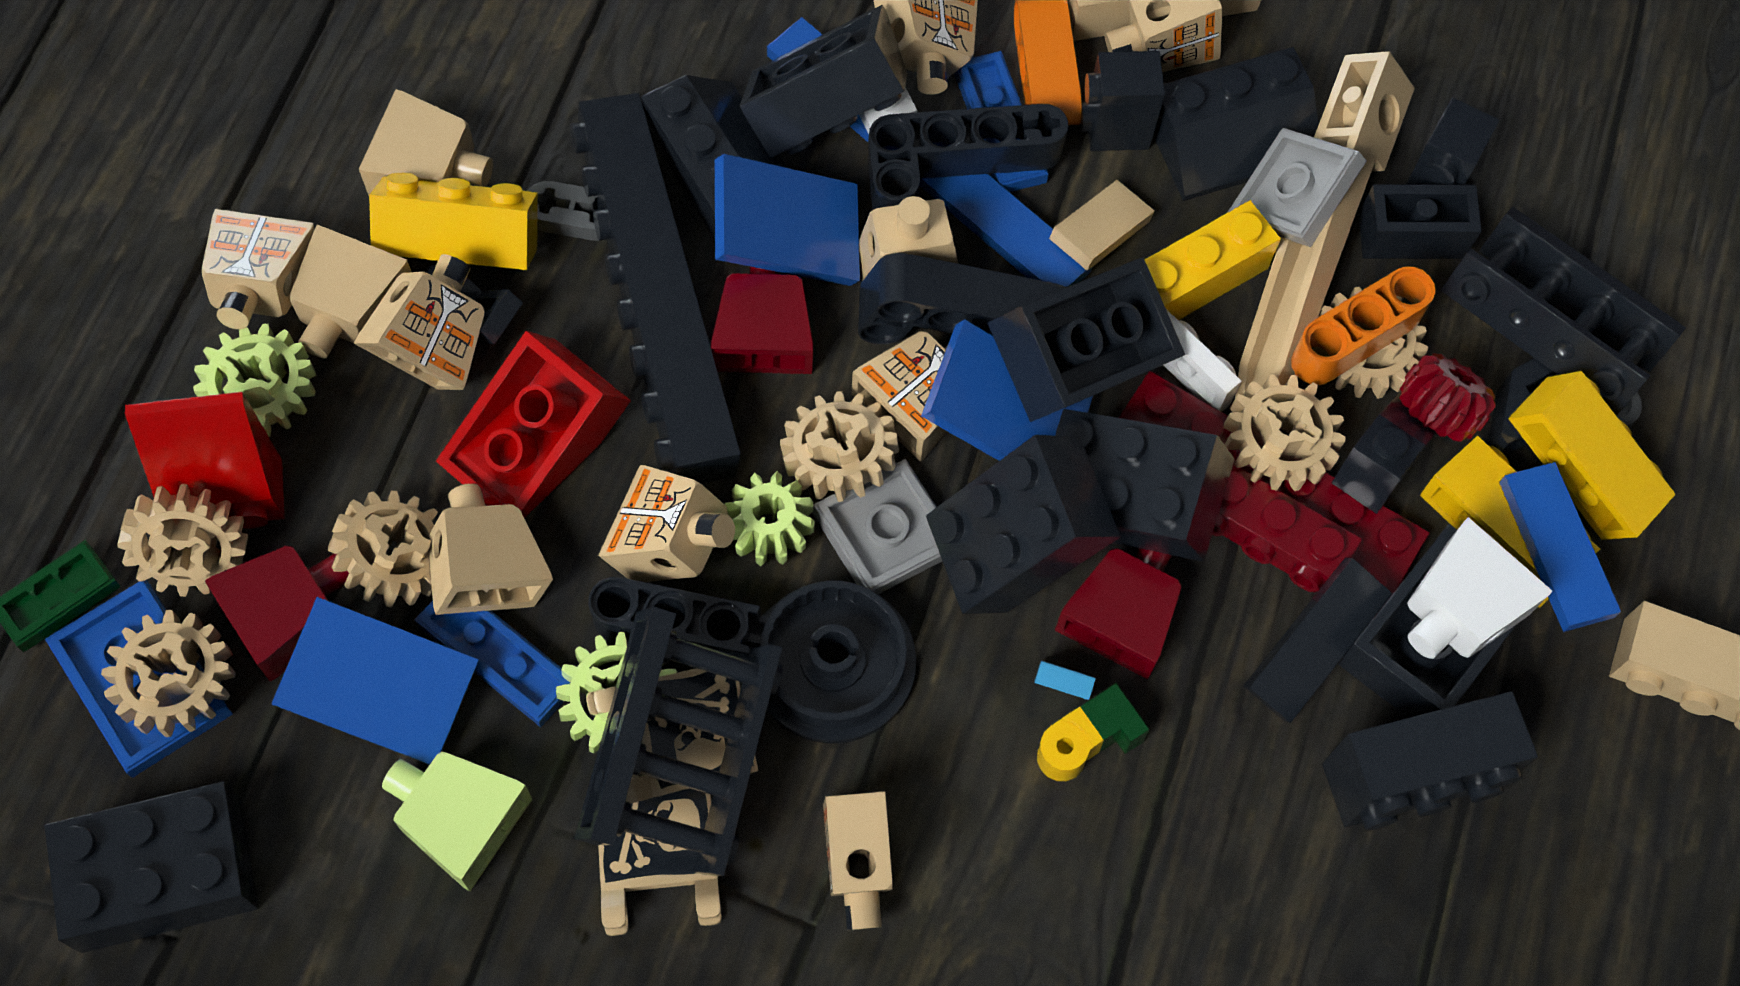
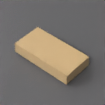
(1101, 225)

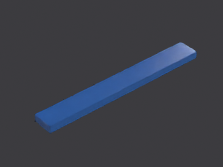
(977, 202)

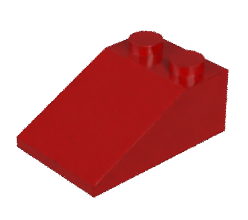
(532, 424)
(214, 447)

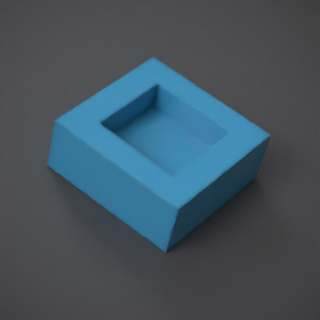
(1064, 680)

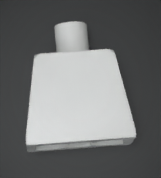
(1472, 595)

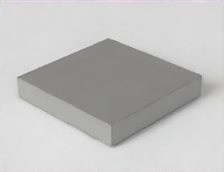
(1300, 184)
(883, 533)

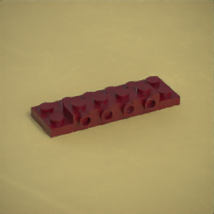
(1293, 530)

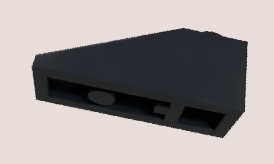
(1383, 456)

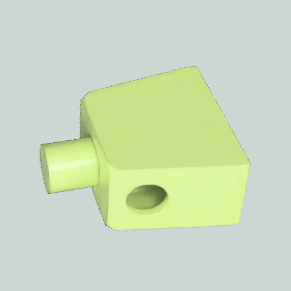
(456, 812)

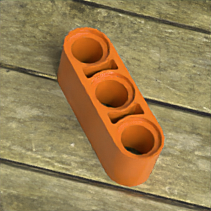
(1047, 56)
(1373, 306)

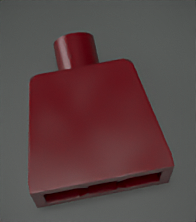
(763, 325)
(272, 601)
(1124, 609)

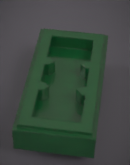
(55, 595)

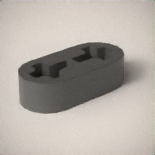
(571, 212)

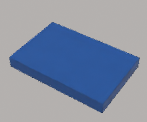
(786, 220)
(978, 398)
(83, 654)
(375, 681)

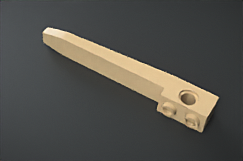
(1359, 115)

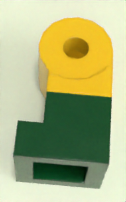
(1089, 731)

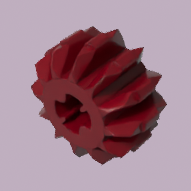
(1447, 397)

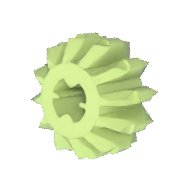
(784, 505)

